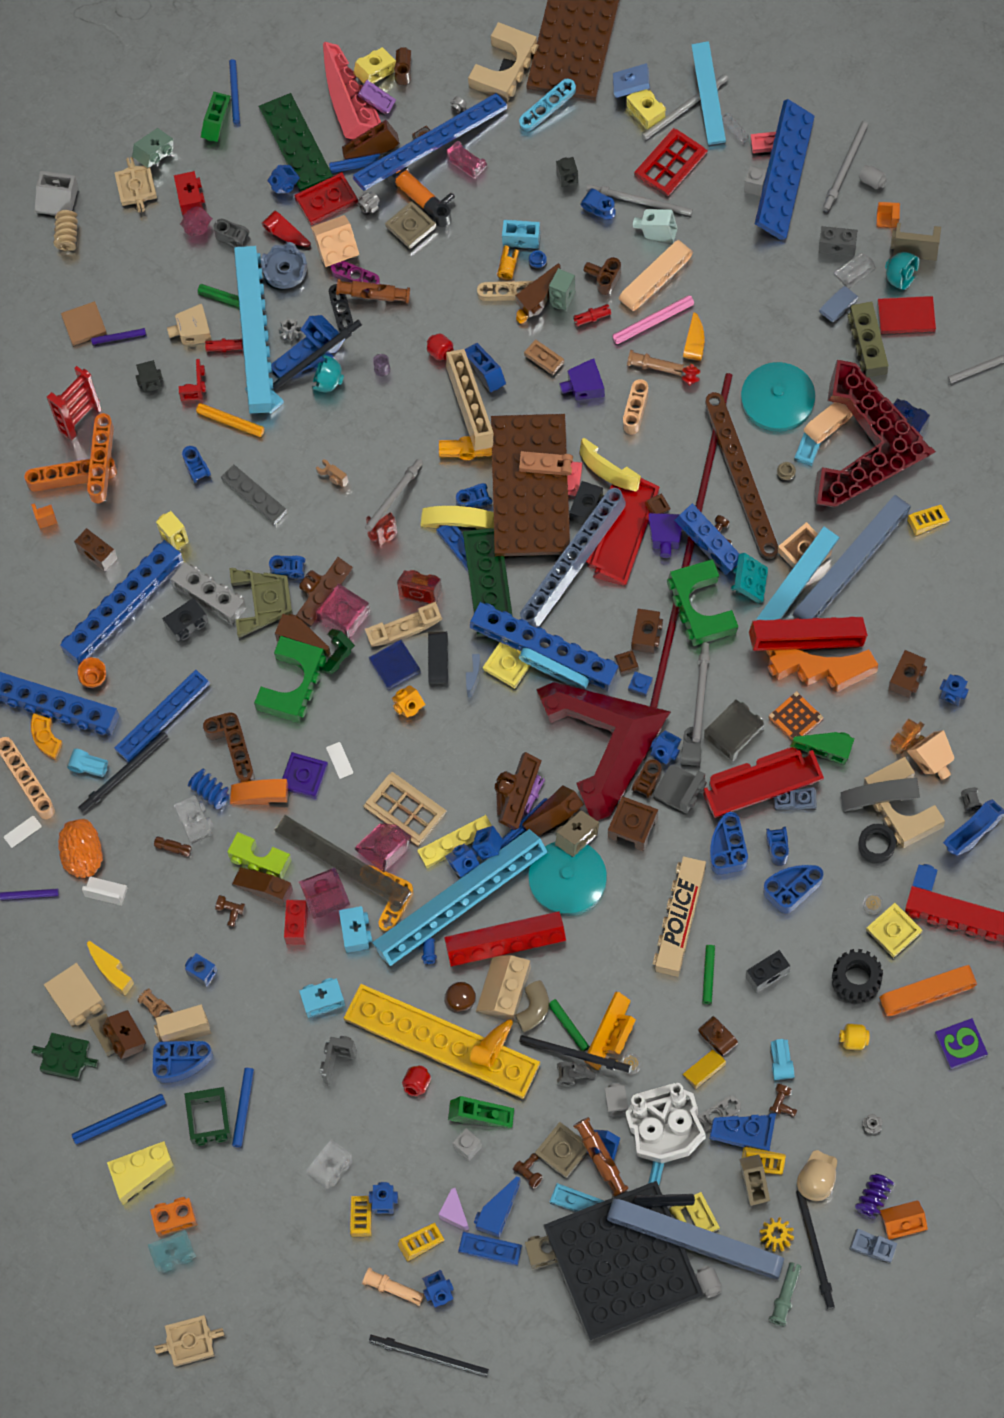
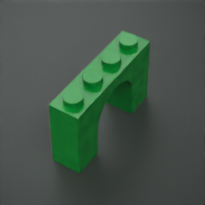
(699, 627)
(292, 704)

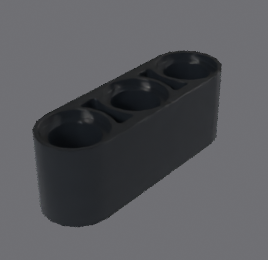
(438, 657)

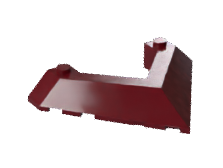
(894, 439)
(633, 732)

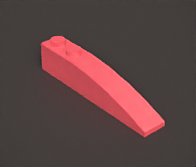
(352, 112)

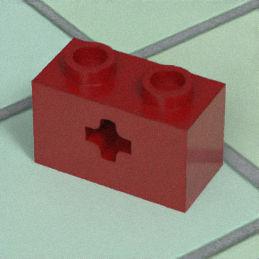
(188, 191)
(296, 922)

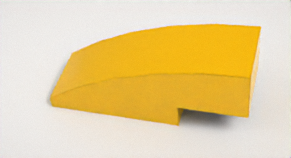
(110, 969)

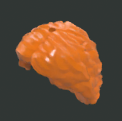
(80, 848)

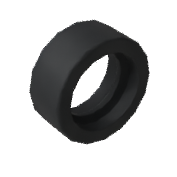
(877, 857)

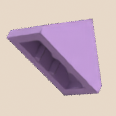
(452, 1211)

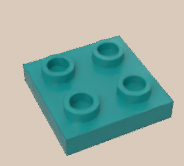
(750, 578)

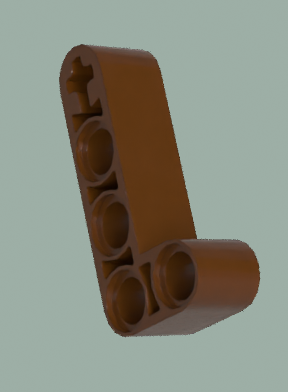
(235, 749)

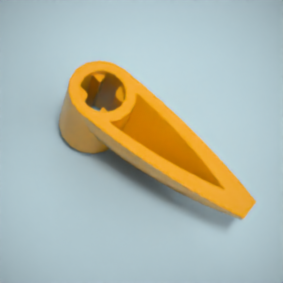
(695, 340)
(489, 1048)

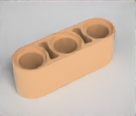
(633, 414)
(828, 422)

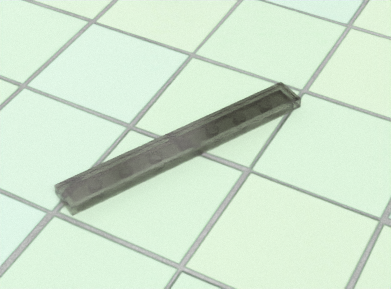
(342, 861)

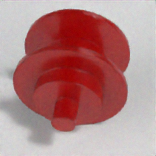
(690, 376)

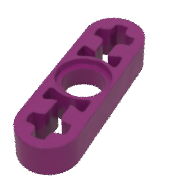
(352, 268)

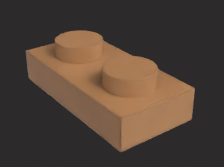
(544, 357)

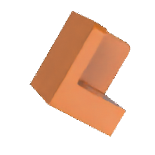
(888, 214)
(44, 516)

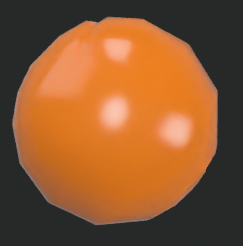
(91, 672)

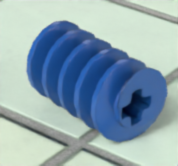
(208, 788)

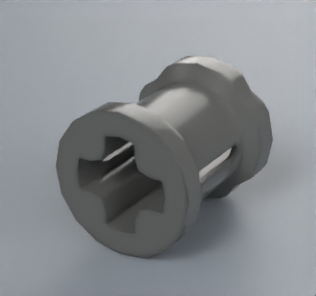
(971, 799)

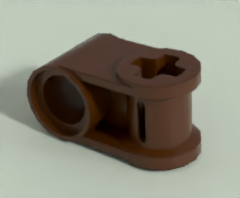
(645, 781)

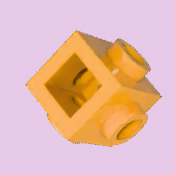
(407, 701)

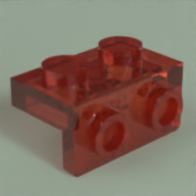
(384, 530)

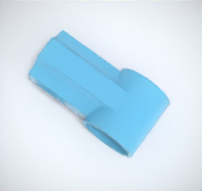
(83, 762)
(782, 1064)

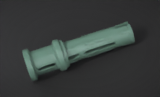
(783, 1303)

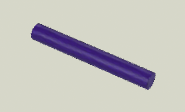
(118, 336)
(29, 894)

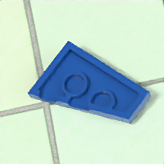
(295, 356)
(747, 1131)

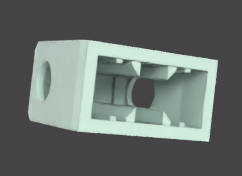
(657, 225)

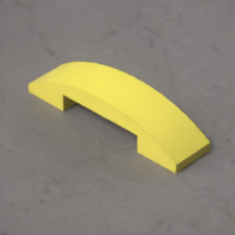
(606, 470)
(457, 516)

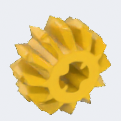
(785, 1235)

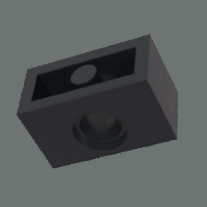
(586, 494)
(189, 610)
(767, 971)

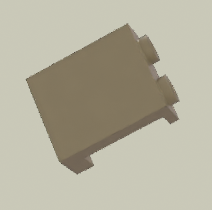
(920, 245)

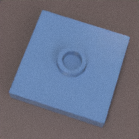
(631, 80)

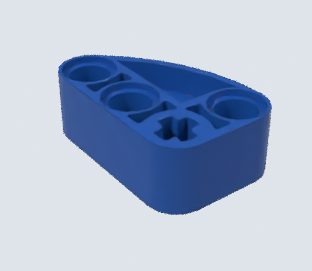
(723, 850)
(786, 882)
(179, 1066)

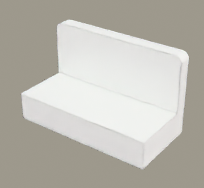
(105, 891)

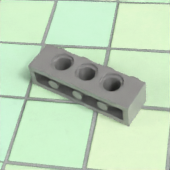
(229, 612)

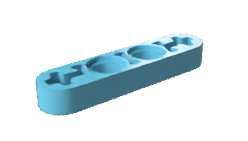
(550, 107)
(553, 669)

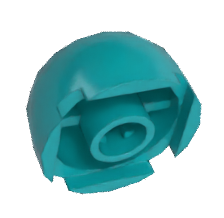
(901, 268)
(327, 375)

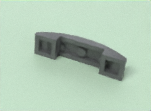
(879, 793)

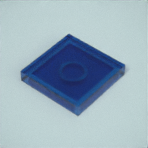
(394, 664)

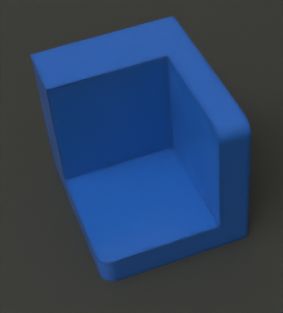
(610, 1141)

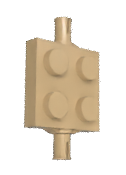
(135, 185)
(189, 1341)

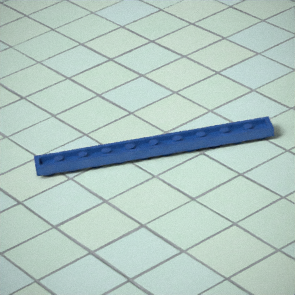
(429, 142)

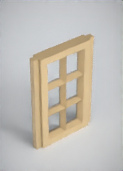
(414, 794)

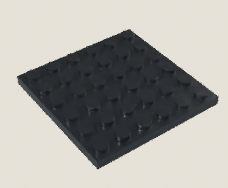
(617, 1271)

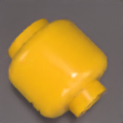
(854, 1036)

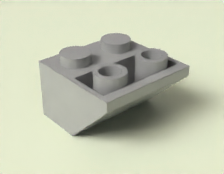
(55, 192)

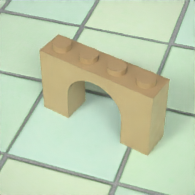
(504, 82)
(905, 828)

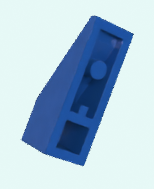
(485, 367)
(496, 1211)

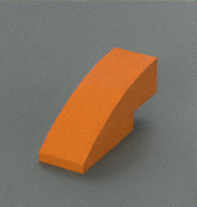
(259, 792)

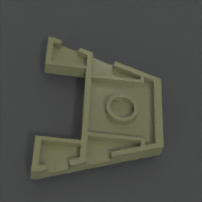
(270, 598)

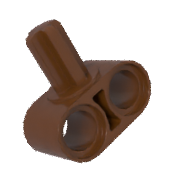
(604, 274)
(718, 1036)

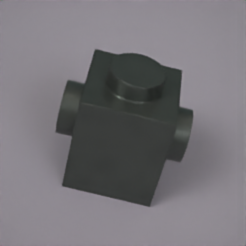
(567, 171)
(148, 376)

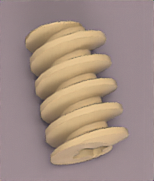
(65, 230)

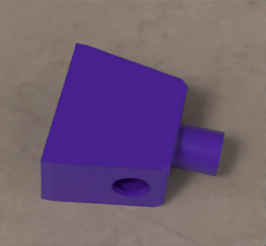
(584, 381)
(665, 533)

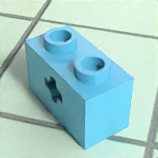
(521, 234)
(355, 918)
(332, 997)

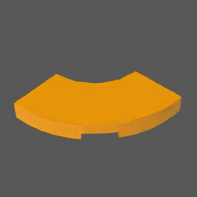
(43, 736)

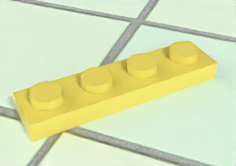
(437, 850)

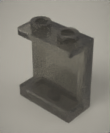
(733, 729)

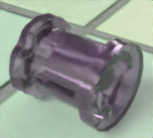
(381, 365)

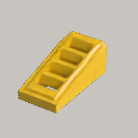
(919, 529)
(767, 1154)
(361, 1232)
(416, 1251)

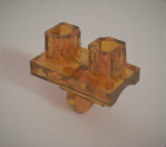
(912, 729)

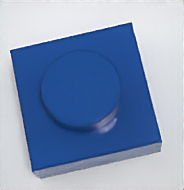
(640, 684)

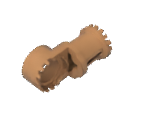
(156, 1005)

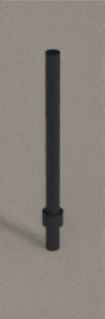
(344, 333)
(94, 797)
(610, 1063)
(825, 1287)
(390, 1344)

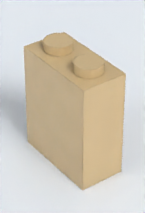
(74, 995)
(182, 1025)

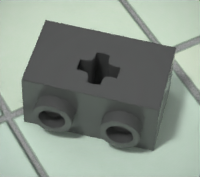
(838, 241)

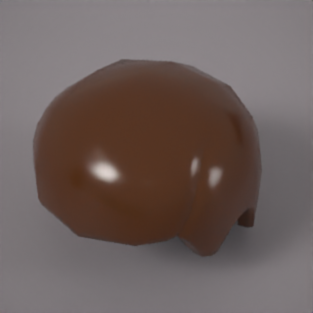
(459, 997)

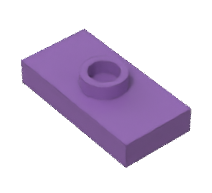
(376, 97)

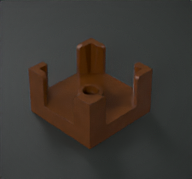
(633, 822)

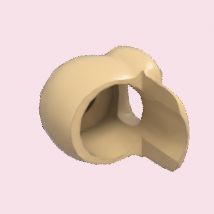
(817, 1176)

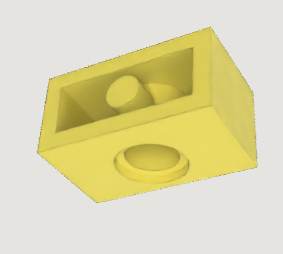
(374, 66)
(647, 116)
(172, 530)

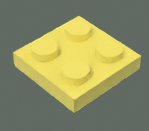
(506, 665)
(894, 930)

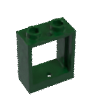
(202, 1097)

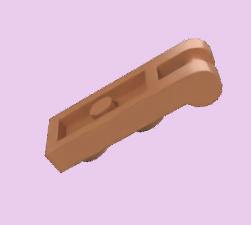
(545, 463)

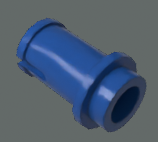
(429, 951)

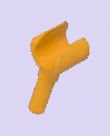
(521, 316)

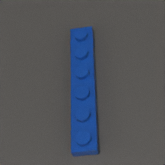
(162, 715)

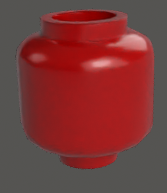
(438, 346)
(416, 1080)

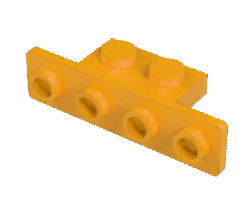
(613, 1029)

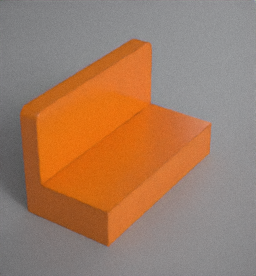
(904, 1219)

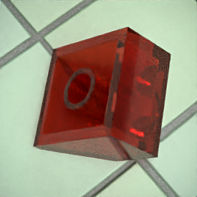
(419, 587)

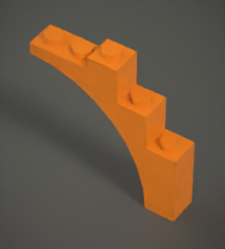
(811, 668)

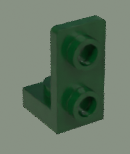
(344, 647)

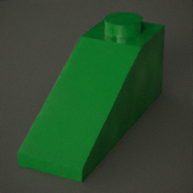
(215, 116)
(830, 746)
(480, 1113)

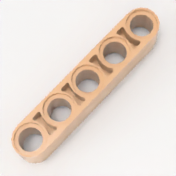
(655, 275)
(31, 783)

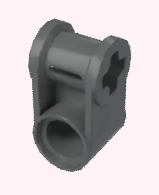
(232, 235)
(691, 750)

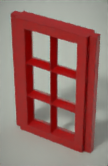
(681, 173)

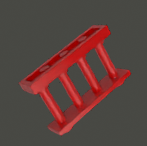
(65, 417)

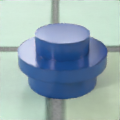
(537, 259)

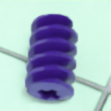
(873, 1195)

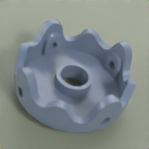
(284, 255)

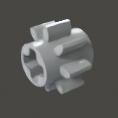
(368, 202)
(292, 325)

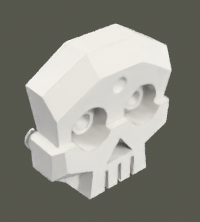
(669, 1139)

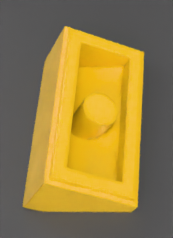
(704, 1069)

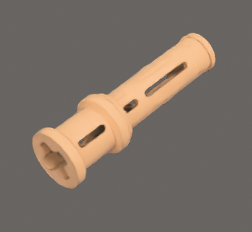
(383, 1284)

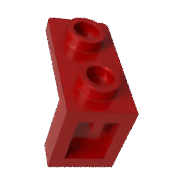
(191, 391)

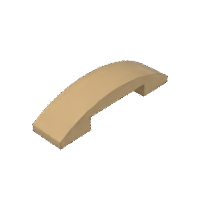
(404, 627)

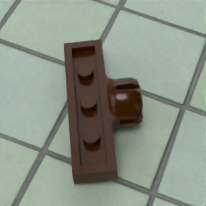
(320, 587)
(517, 789)

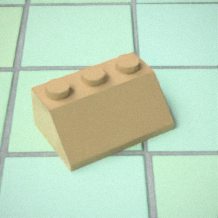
(504, 987)

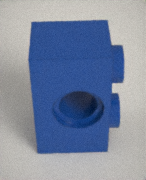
(320, 332)

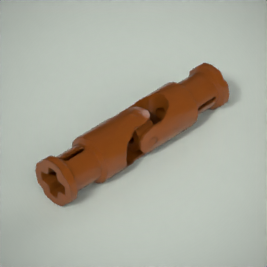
(376, 291)
(603, 1161)

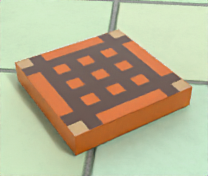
(795, 716)

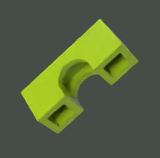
(242, 852)

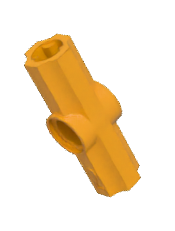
(461, 448)

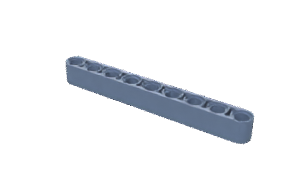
(574, 549)
(852, 559)
(695, 1238)

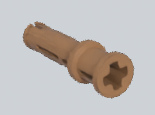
(646, 361)

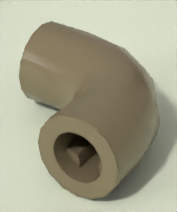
(537, 1007)

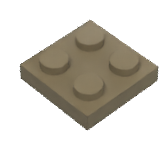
(410, 225)
(562, 1150)

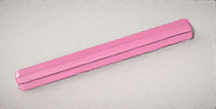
(653, 319)

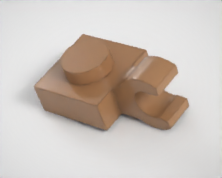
(335, 474)

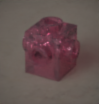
(195, 221)

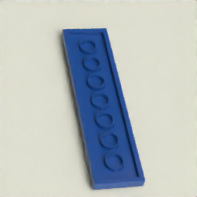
(784, 169)

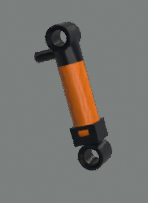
(422, 196)

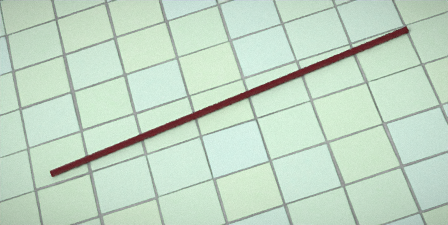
(688, 554)

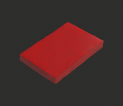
(326, 198)
(906, 315)

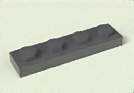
(254, 494)

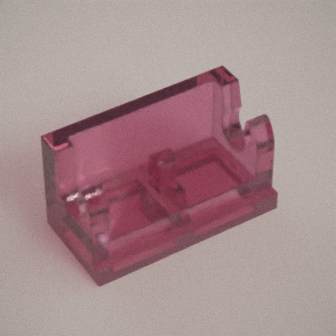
(465, 160)

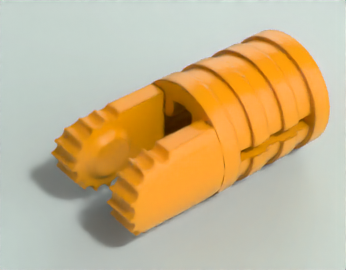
(507, 264)

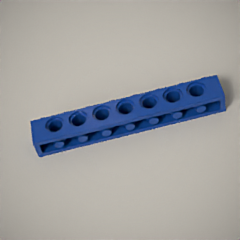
(120, 611)
(539, 635)
(37, 692)

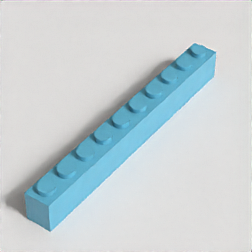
(252, 329)
(459, 897)

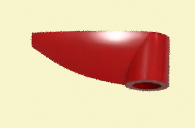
(282, 228)

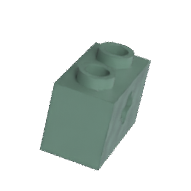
(152, 148)
(562, 289)

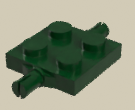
(65, 1056)

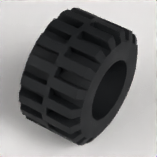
(855, 991)

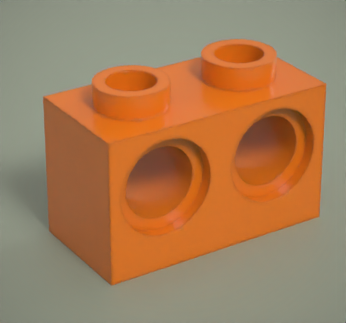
(174, 1222)

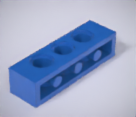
(708, 538)

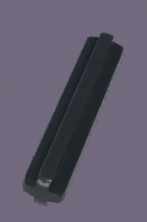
(664, 1200)

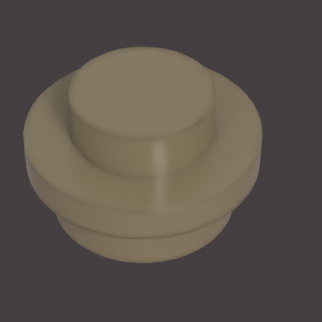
(786, 471)

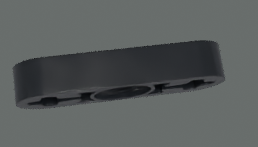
(335, 303)

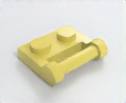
(699, 1213)

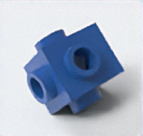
(283, 179)
(954, 689)
(665, 747)
(462, 859)
(386, 1204)
(437, 1288)

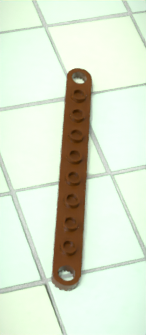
(741, 475)

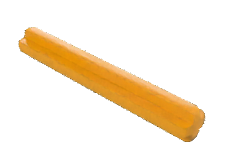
(230, 420)

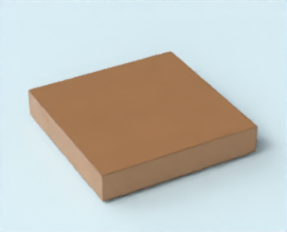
(83, 323)

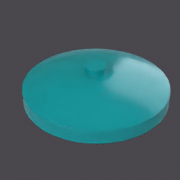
(778, 396)
(567, 881)

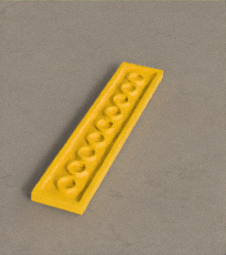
(438, 1040)

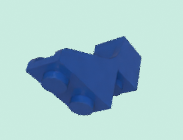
(972, 831)

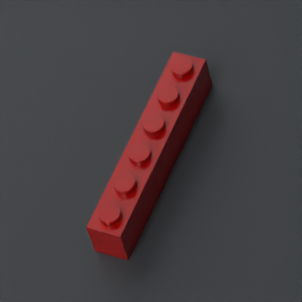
(807, 633)
(955, 914)
(505, 938)

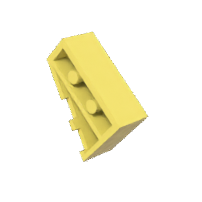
(138, 1169)

